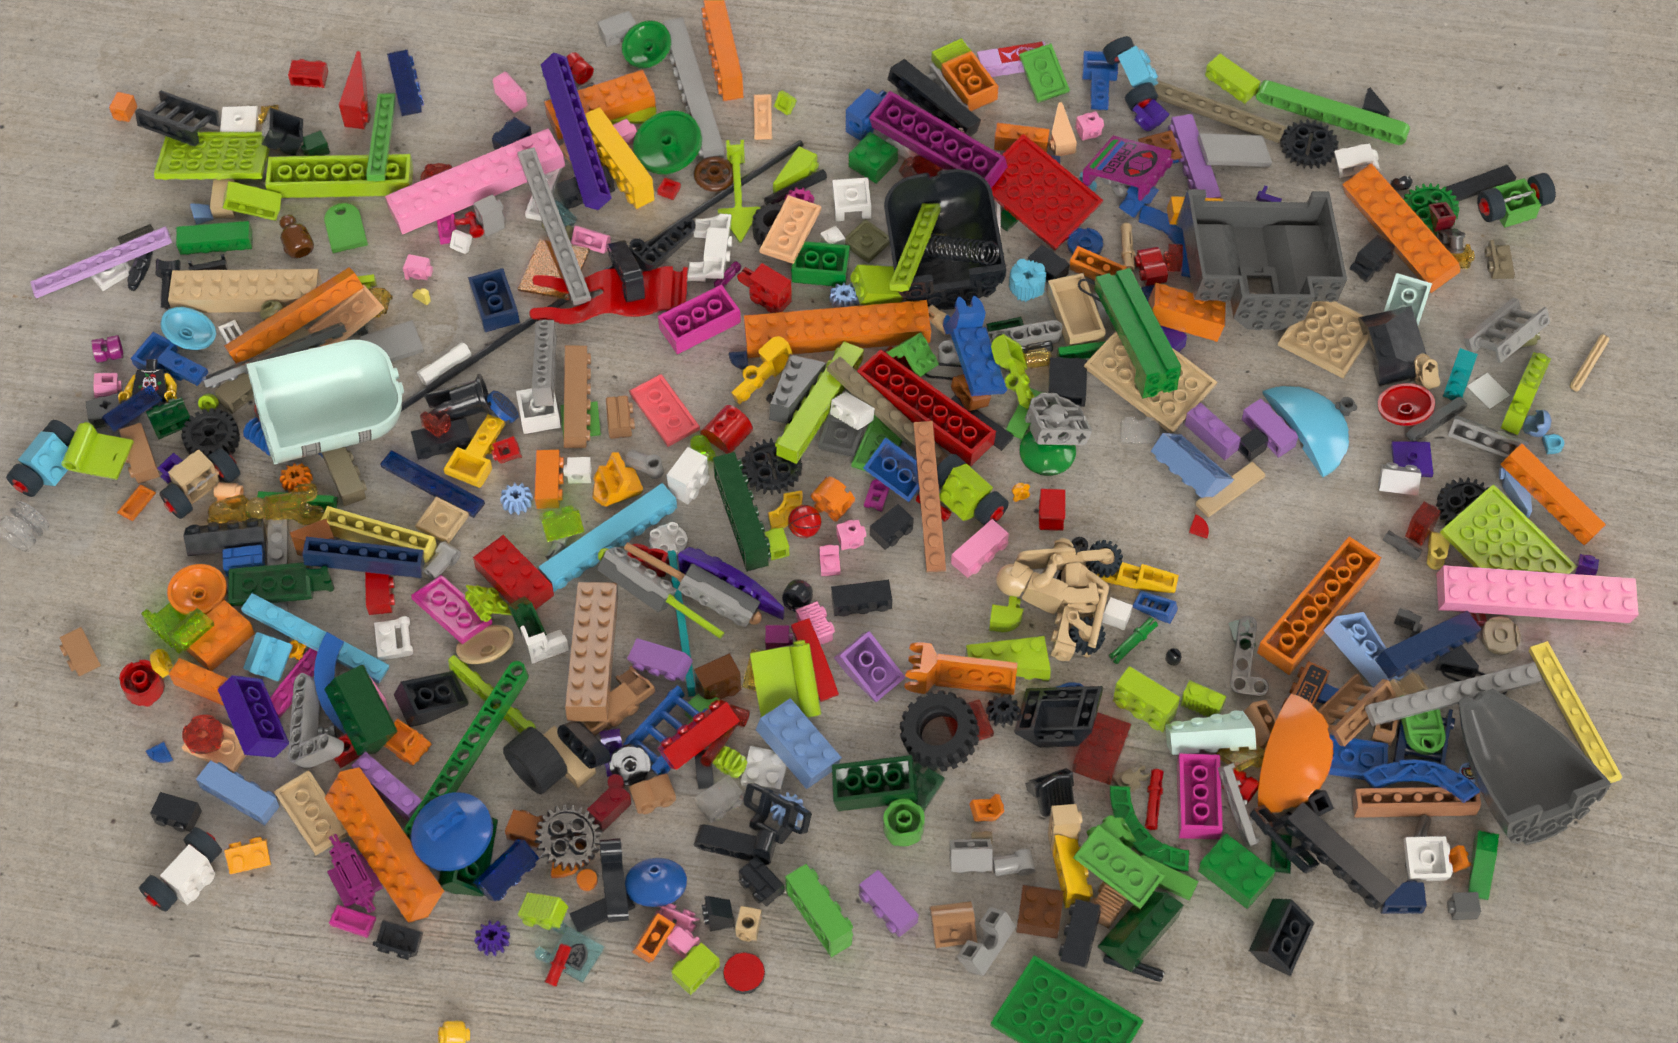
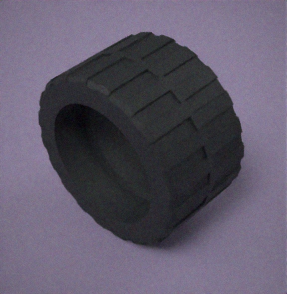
(535, 760)

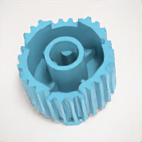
(1027, 279)

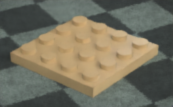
(1327, 337)

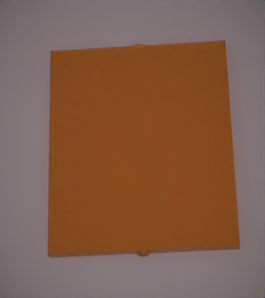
(545, 263)

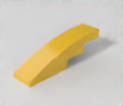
(1143, 578)

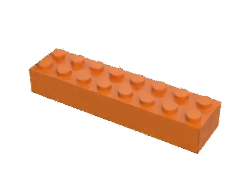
(1401, 227)
(1318, 605)
(383, 844)

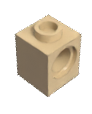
(748, 915)

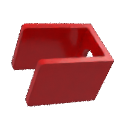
(1052, 509)

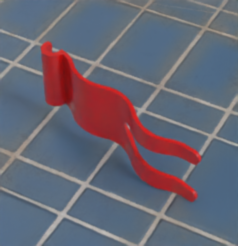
(662, 288)

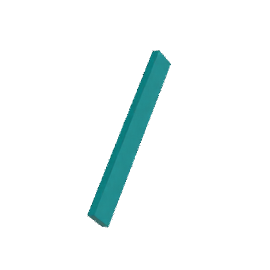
(682, 625)

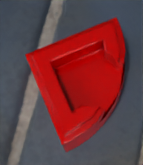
(1199, 527)

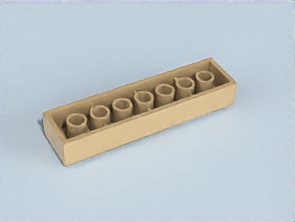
(239, 289)

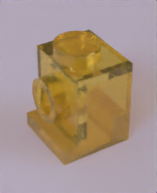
(383, 297)

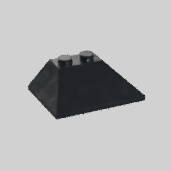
(1394, 343)
(1058, 715)

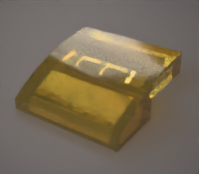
(1243, 757)

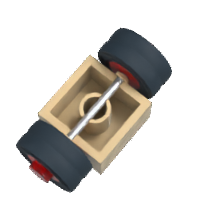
(196, 478)

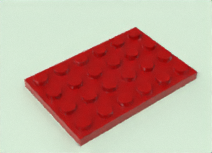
(1043, 193)

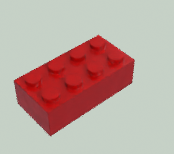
(512, 573)

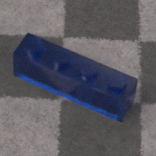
(405, 83)

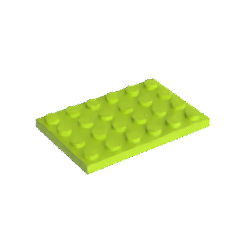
(215, 157)
(1499, 536)

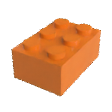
(970, 81)
(223, 639)

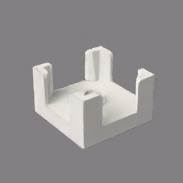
(851, 196)

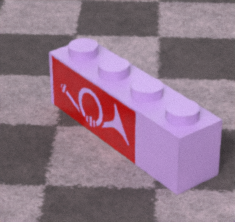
(1006, 59)

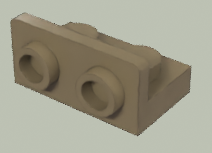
(1499, 261)

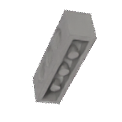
(1484, 437)

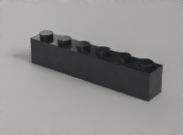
(932, 97)
(1339, 856)

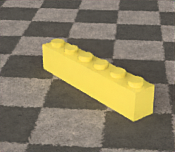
(371, 531)

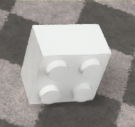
(536, 418)
(688, 475)

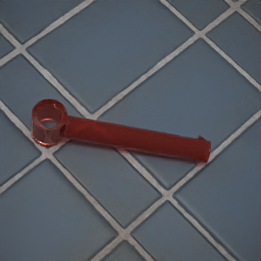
(716, 746)

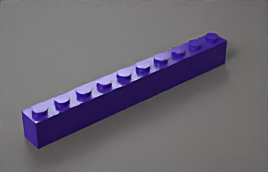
(575, 131)

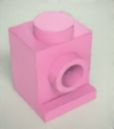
(417, 267)
(106, 384)
(682, 941)

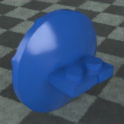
(452, 831)

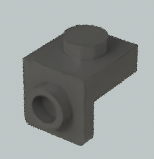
(1409, 620)

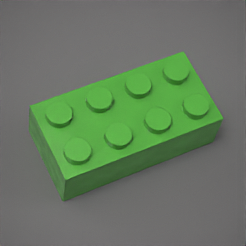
(819, 910)

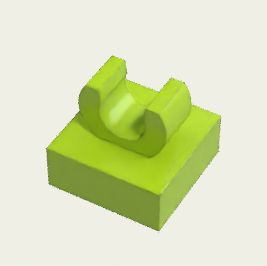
(785, 102)
(368, 280)

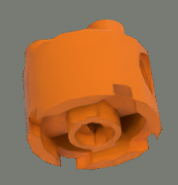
(832, 498)

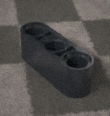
(583, 744)

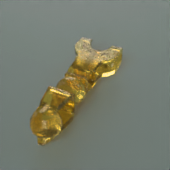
(275, 507)

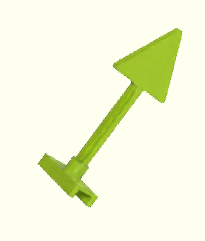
(740, 216)

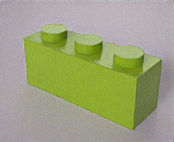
(1232, 78)
(252, 200)

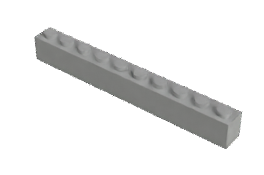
(693, 88)

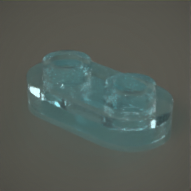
(566, 216)

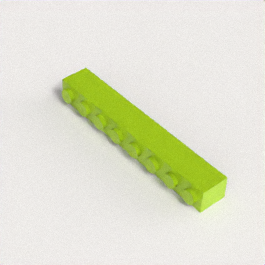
(815, 407)

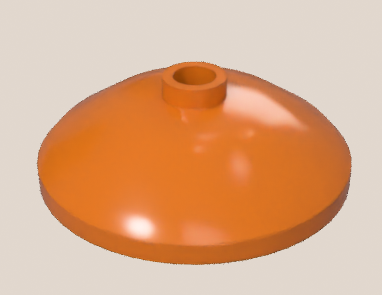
(194, 582)

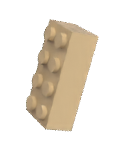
(1075, 311)

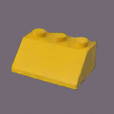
(1070, 872)

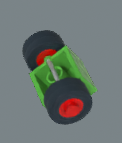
(1516, 200)

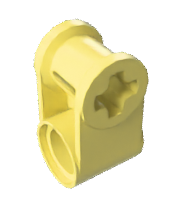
(1437, 550)

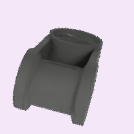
(1452, 240)

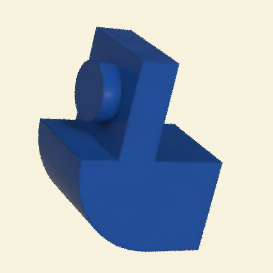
(1132, 205)

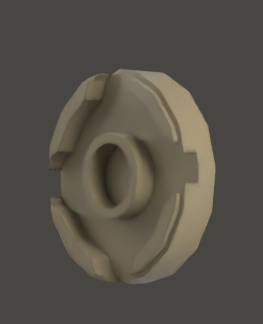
(1500, 635)

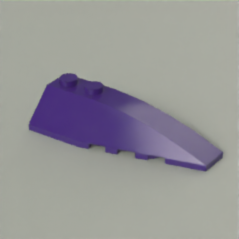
(732, 576)

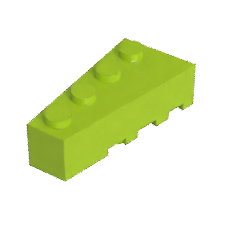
(1028, 652)

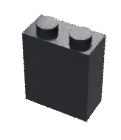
(1068, 379)

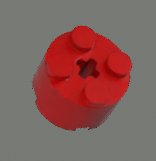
(141, 683)

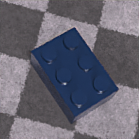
(494, 300)

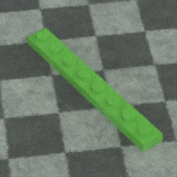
(381, 137)

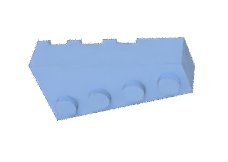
(1360, 644)

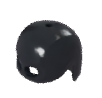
(798, 594)

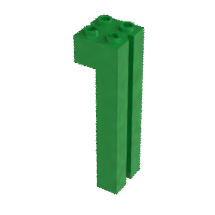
(1139, 332)

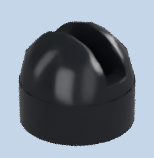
(1171, 658)

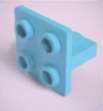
(267, 656)

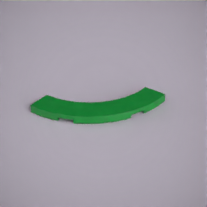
(1145, 843)

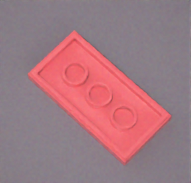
(664, 410)

